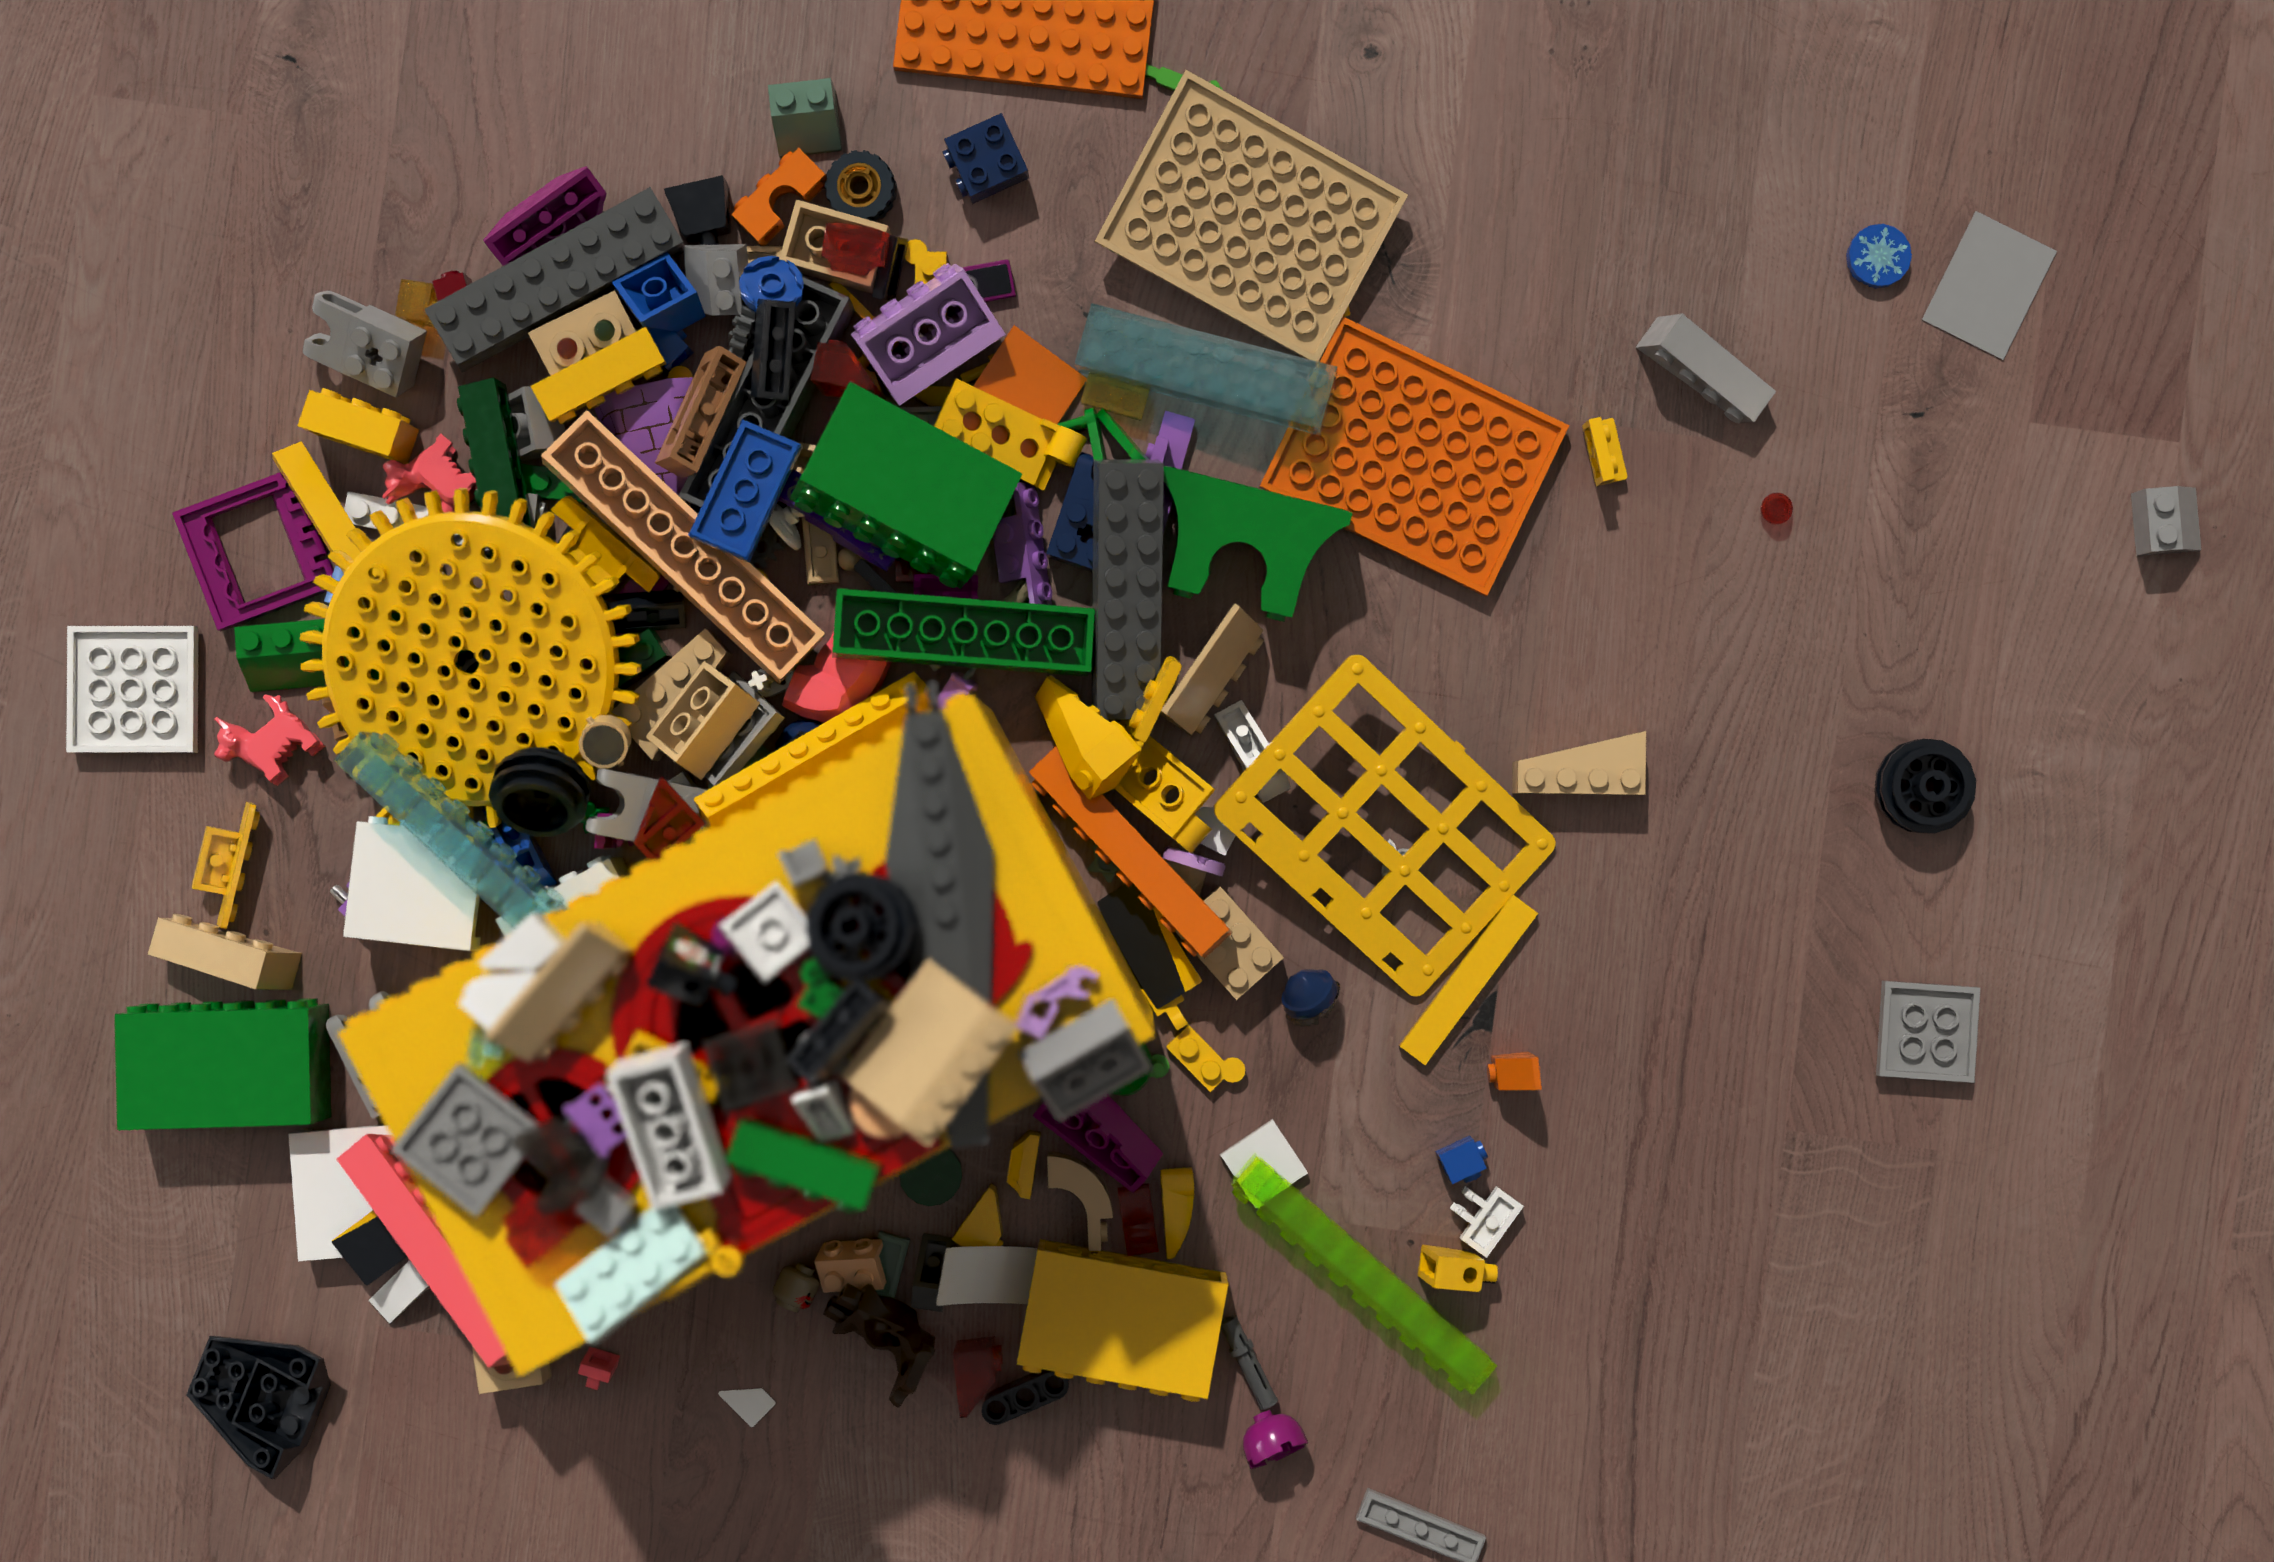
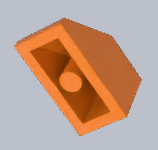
(1515, 1071)

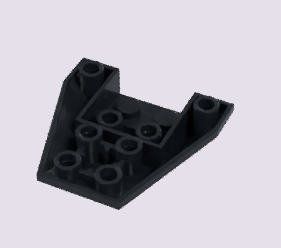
(260, 1398)

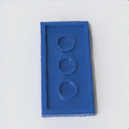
(745, 490)

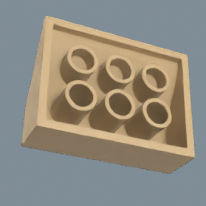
(1212, 671)
(929, 1051)

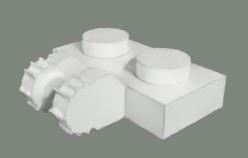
(1490, 1221)

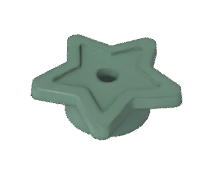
(1099, 865)

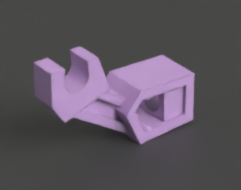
(1065, 985)

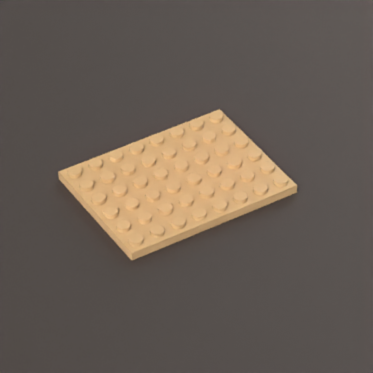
(1250, 217)

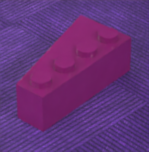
(1107, 1139)

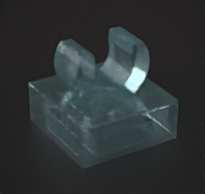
(480, 1048)

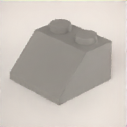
(716, 276)
(531, 424)
(2166, 520)

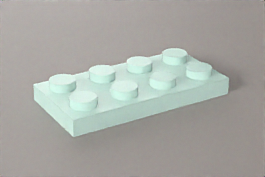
(630, 1270)

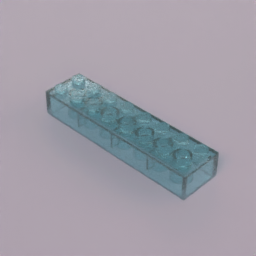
(1207, 369)
(447, 828)

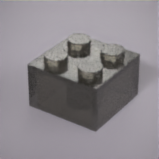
(751, 1064)

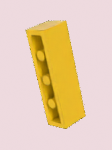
(599, 375)

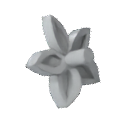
(842, 868)

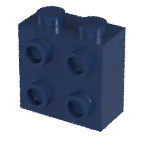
(985, 159)

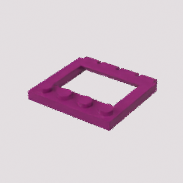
(212, 564)

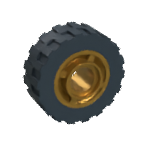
(855, 168)

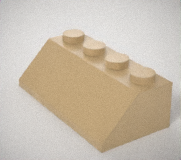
(560, 992)

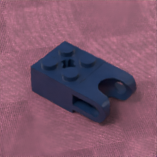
(1075, 517)

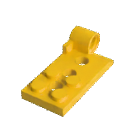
(1052, 441)
(1176, 818)

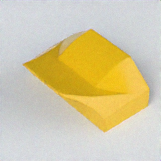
(1023, 1163)

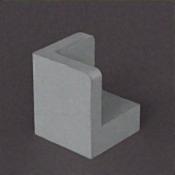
(804, 863)

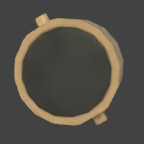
(605, 741)

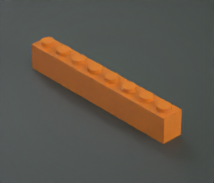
(1133, 856)

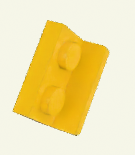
(1604, 451)

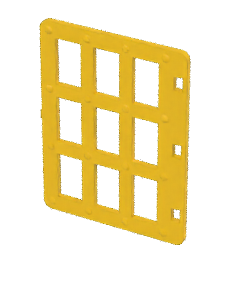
(1306, 872)

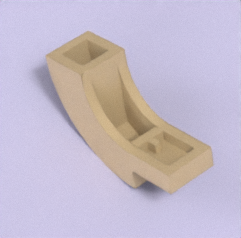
(1083, 1181)

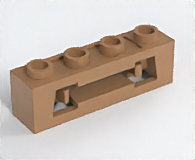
(700, 412)

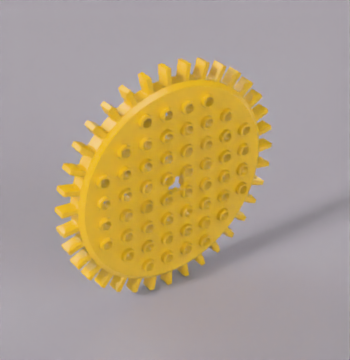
(511, 540)

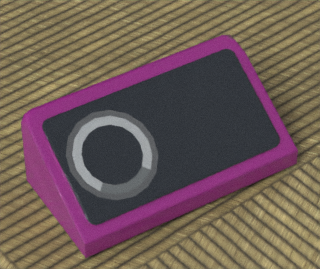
(992, 280)

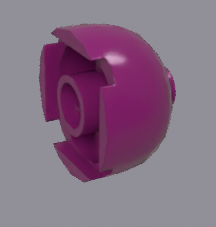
(1272, 1438)

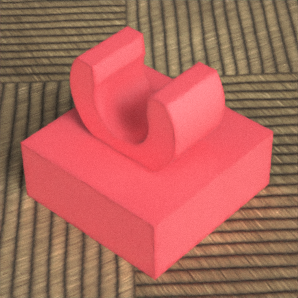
(598, 1367)

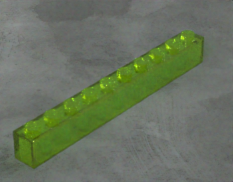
(1363, 1273)

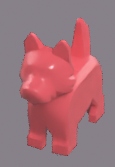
(429, 470)
(270, 744)

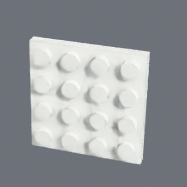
(132, 689)

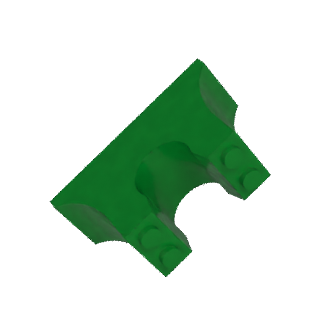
(1226, 512)

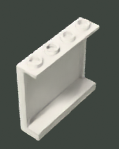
(406, 892)
(322, 1191)

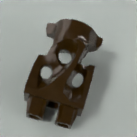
(874, 1320)

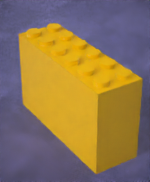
(1123, 1320)

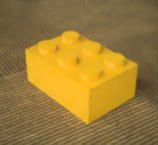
(358, 425)

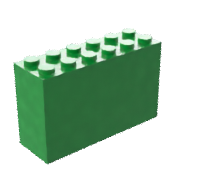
(905, 487)
(222, 1064)

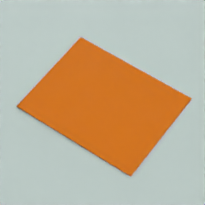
(1030, 379)

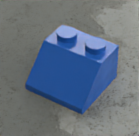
(660, 295)

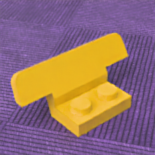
(617, 555)

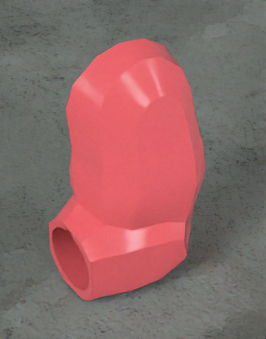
(832, 684)

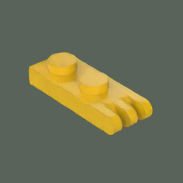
(1156, 696)

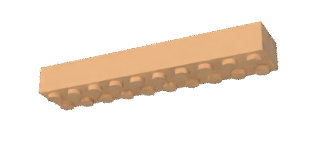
(659, 527)

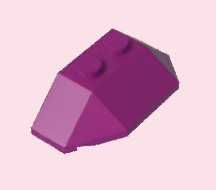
(546, 215)

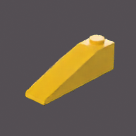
(1091, 747)

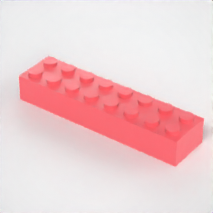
(405, 1213)

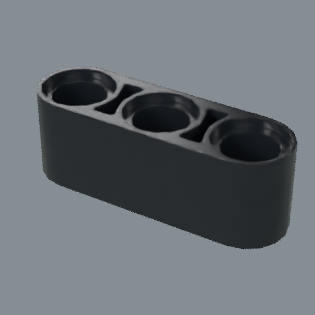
(1014, 1405)

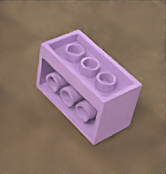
(943, 347)

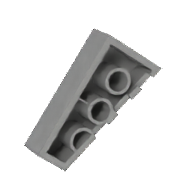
(1706, 367)

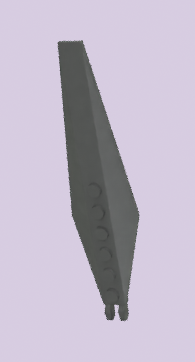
(946, 868)

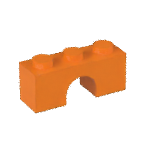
(794, 175)

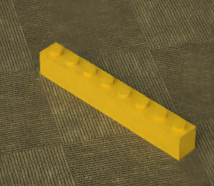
(808, 753)

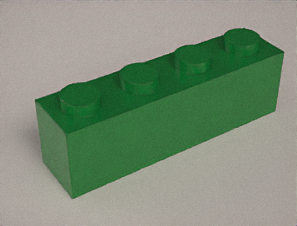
(802, 1164)

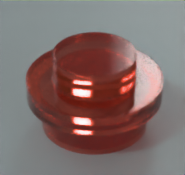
(1776, 508)

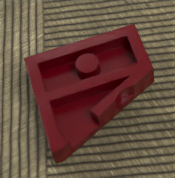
(666, 822)

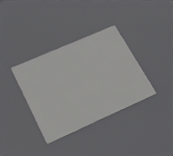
(1989, 285)

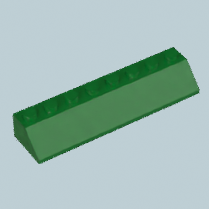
(273, 654)

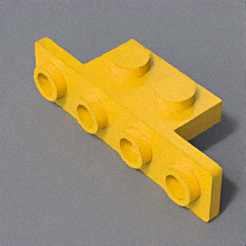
(222, 860)

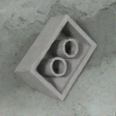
(1084, 1060)

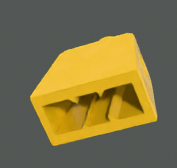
(1454, 1269)

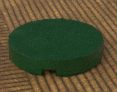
(933, 1179)

